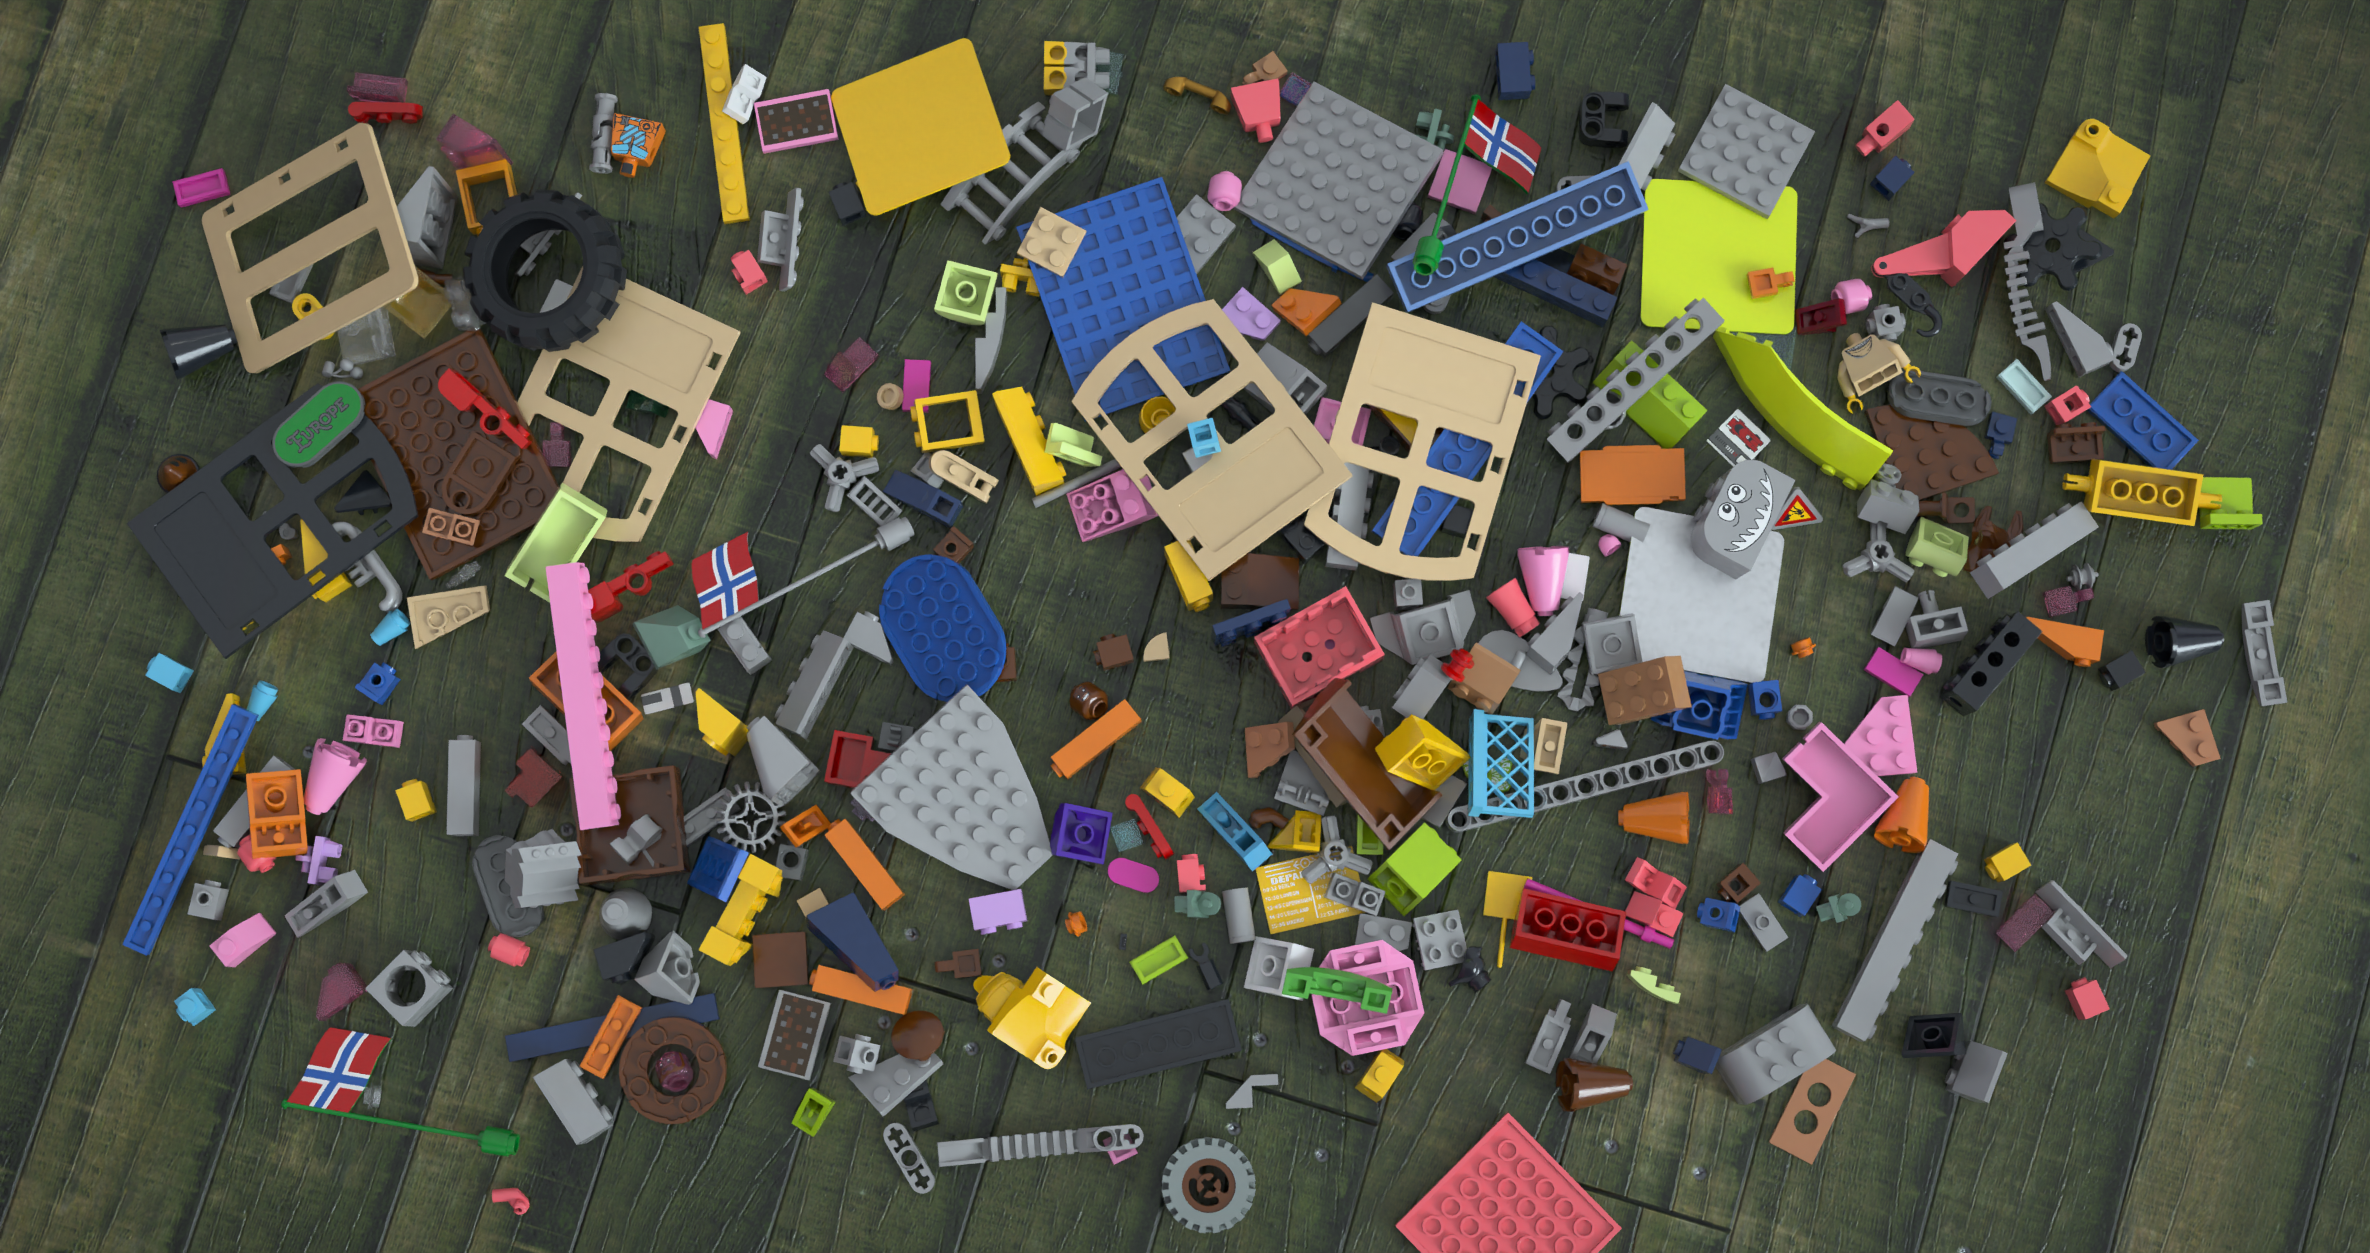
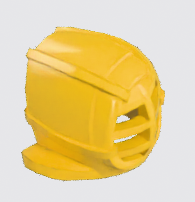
(994, 992)

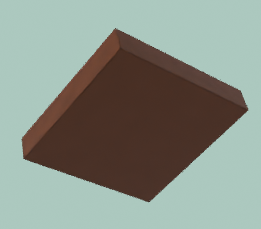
(780, 959)

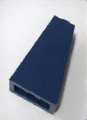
(853, 939)

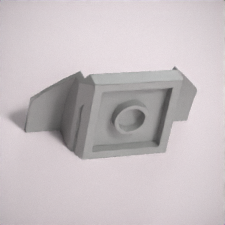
(1427, 629)

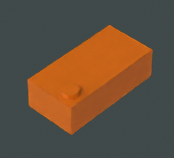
(620, 715)

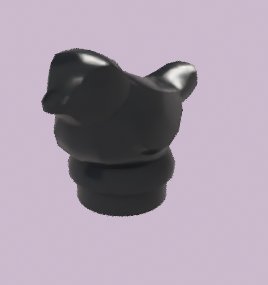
(1472, 970)

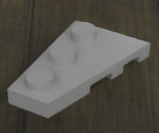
(894, 1080)

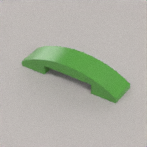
(1339, 985)

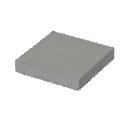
(1611, 643)

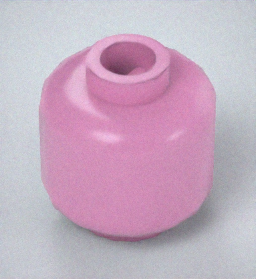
(1224, 191)
(1855, 295)

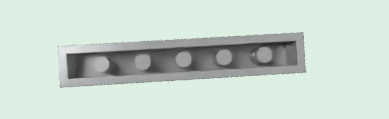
(2033, 550)

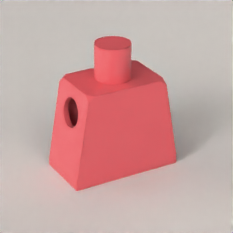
(1258, 107)
(1891, 122)

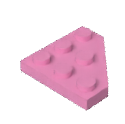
(1886, 738)

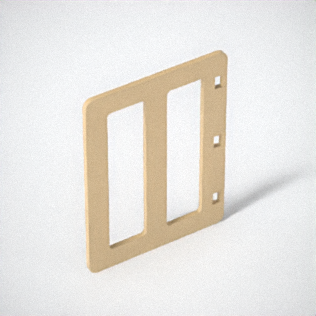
(378, 213)

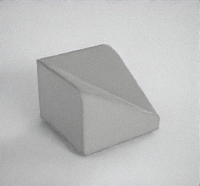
(1768, 767)

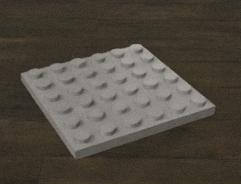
(1338, 180)

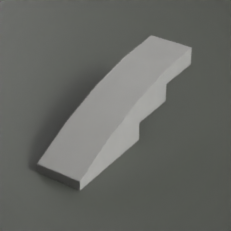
(988, 348)

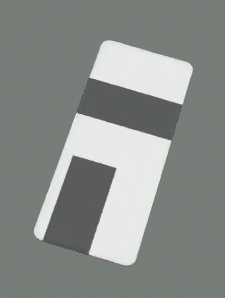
(667, 698)

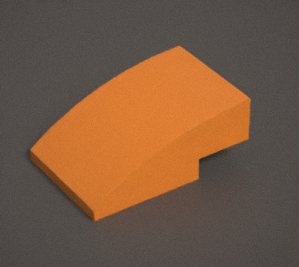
(276, 814)

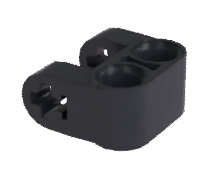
(1596, 119)
(638, 679)

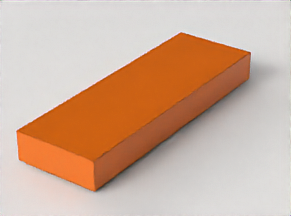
(611, 1037)

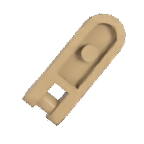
(962, 474)

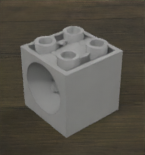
(385, 987)

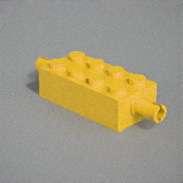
(2142, 492)

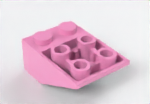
(1109, 505)

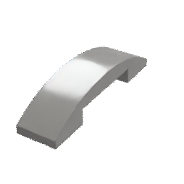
(2260, 653)

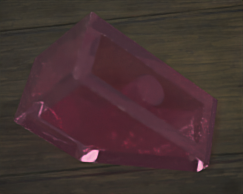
(339, 990)

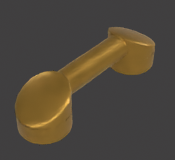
(1176, 86)

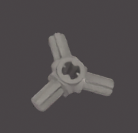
(837, 485)
(1869, 560)
(1324, 863)

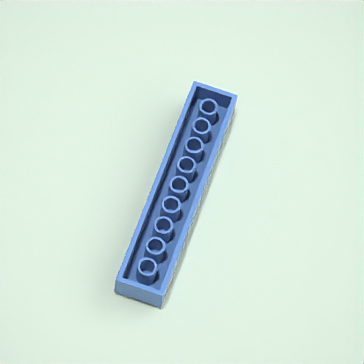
(1522, 236)

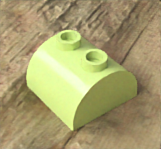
(965, 293)
(1937, 547)

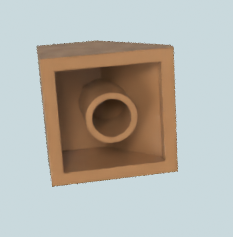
(1486, 681)

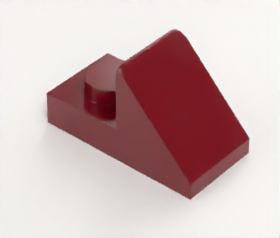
(1821, 317)

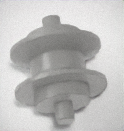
(2082, 576)

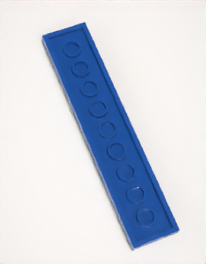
(1462, 454)

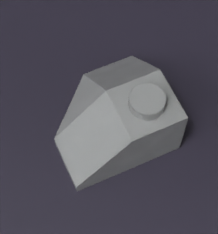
(669, 971)

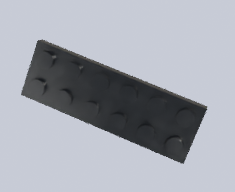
(1158, 1044)

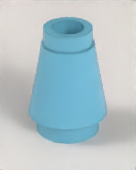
(390, 627)
(262, 698)

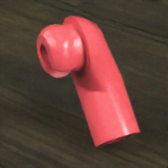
(514, 1197)

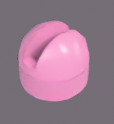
(1608, 544)

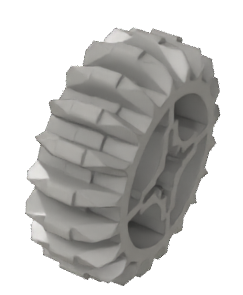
(752, 839)

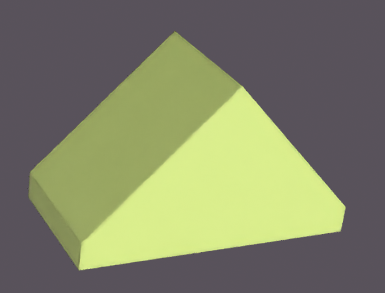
(1277, 266)

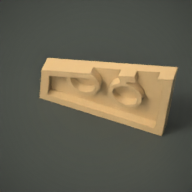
(445, 611)

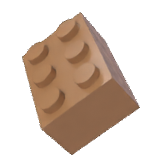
(1644, 690)

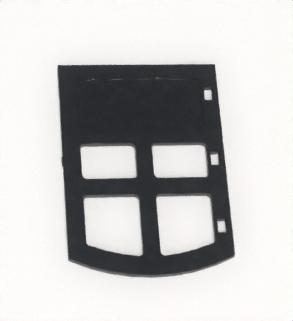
(222, 557)

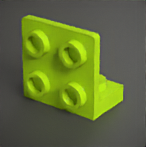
(2236, 504)

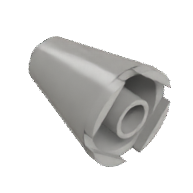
(625, 913)

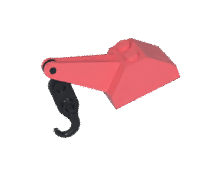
(1949, 254)

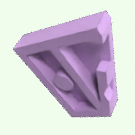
(1250, 316)

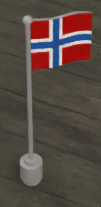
(729, 584)

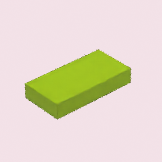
(1158, 959)

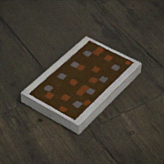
(794, 1035)

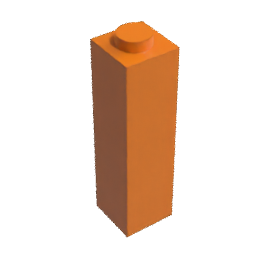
(1095, 740)
(863, 863)
(852, 988)

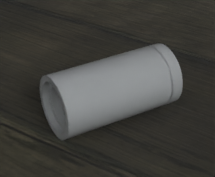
(1620, 523)
(1238, 915)

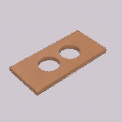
(1808, 1145)

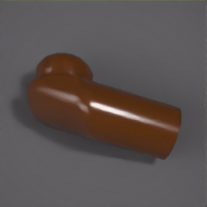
(1267, 815)

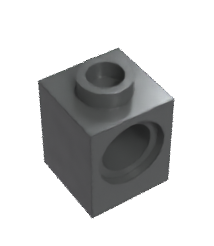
(797, 871)

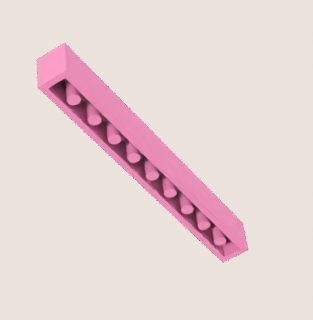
(582, 695)

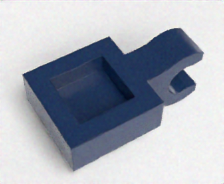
(2001, 431)

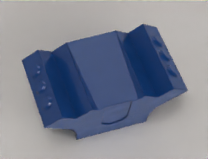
(1714, 709)

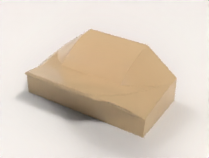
(1548, 745)

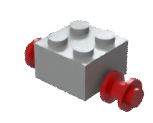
(1429, 681)

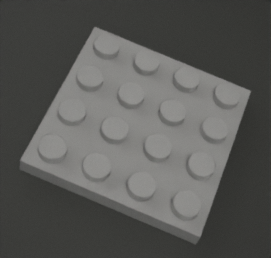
(1746, 151)

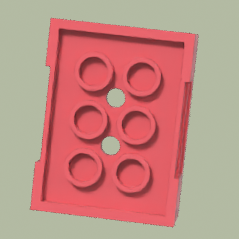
(1307, 631)

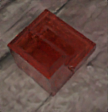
(535, 778)

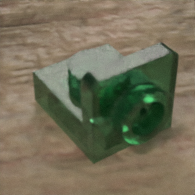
(641, 403)

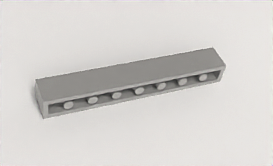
(1894, 941)

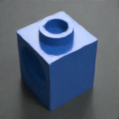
(1769, 688)
(1800, 894)

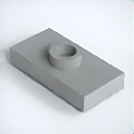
(1762, 922)

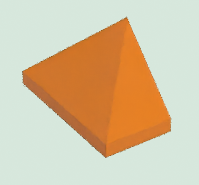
(805, 826)

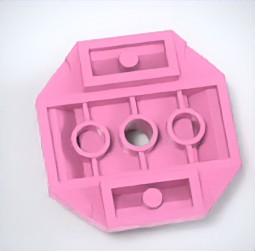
(1363, 1030)

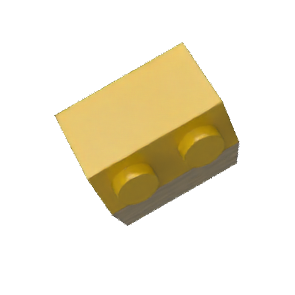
(1421, 753)

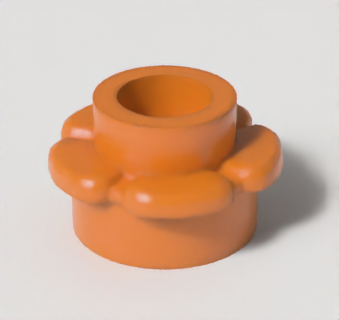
(1803, 647)
(1076, 923)

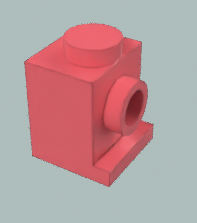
(747, 270)
(2059, 411)
(1190, 873)

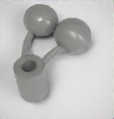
(346, 365)

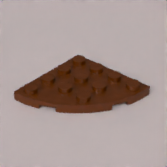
(1930, 453)

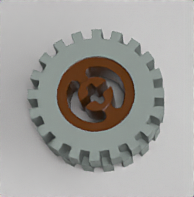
(1231, 1204)

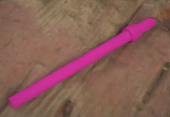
(1646, 933)

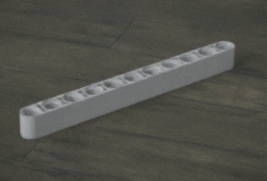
(1598, 787)

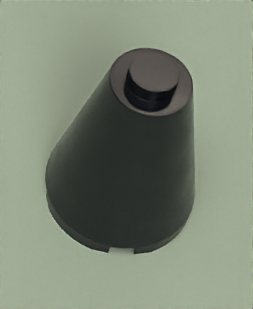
(196, 346)
(2180, 640)

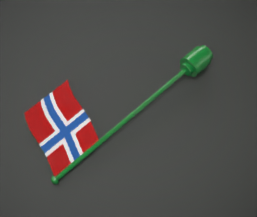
(1496, 145)
(342, 1071)

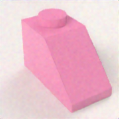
(713, 426)
(242, 940)

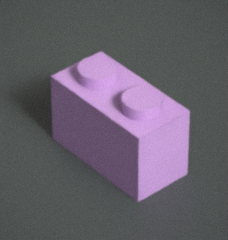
(997, 911)

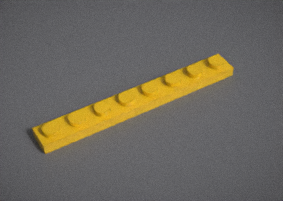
(723, 127)

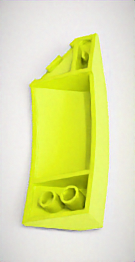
(1798, 413)

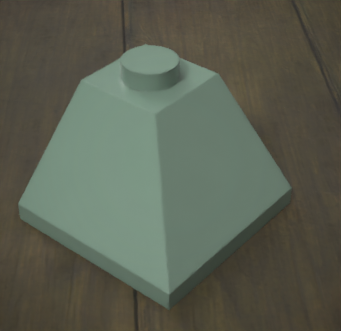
(670, 635)

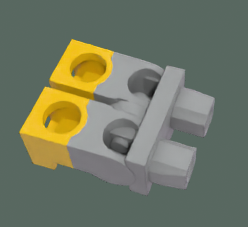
(1071, 62)

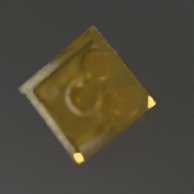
(422, 306)

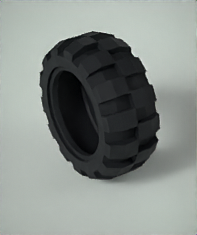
(500, 239)

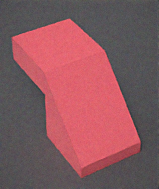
(1655, 883)

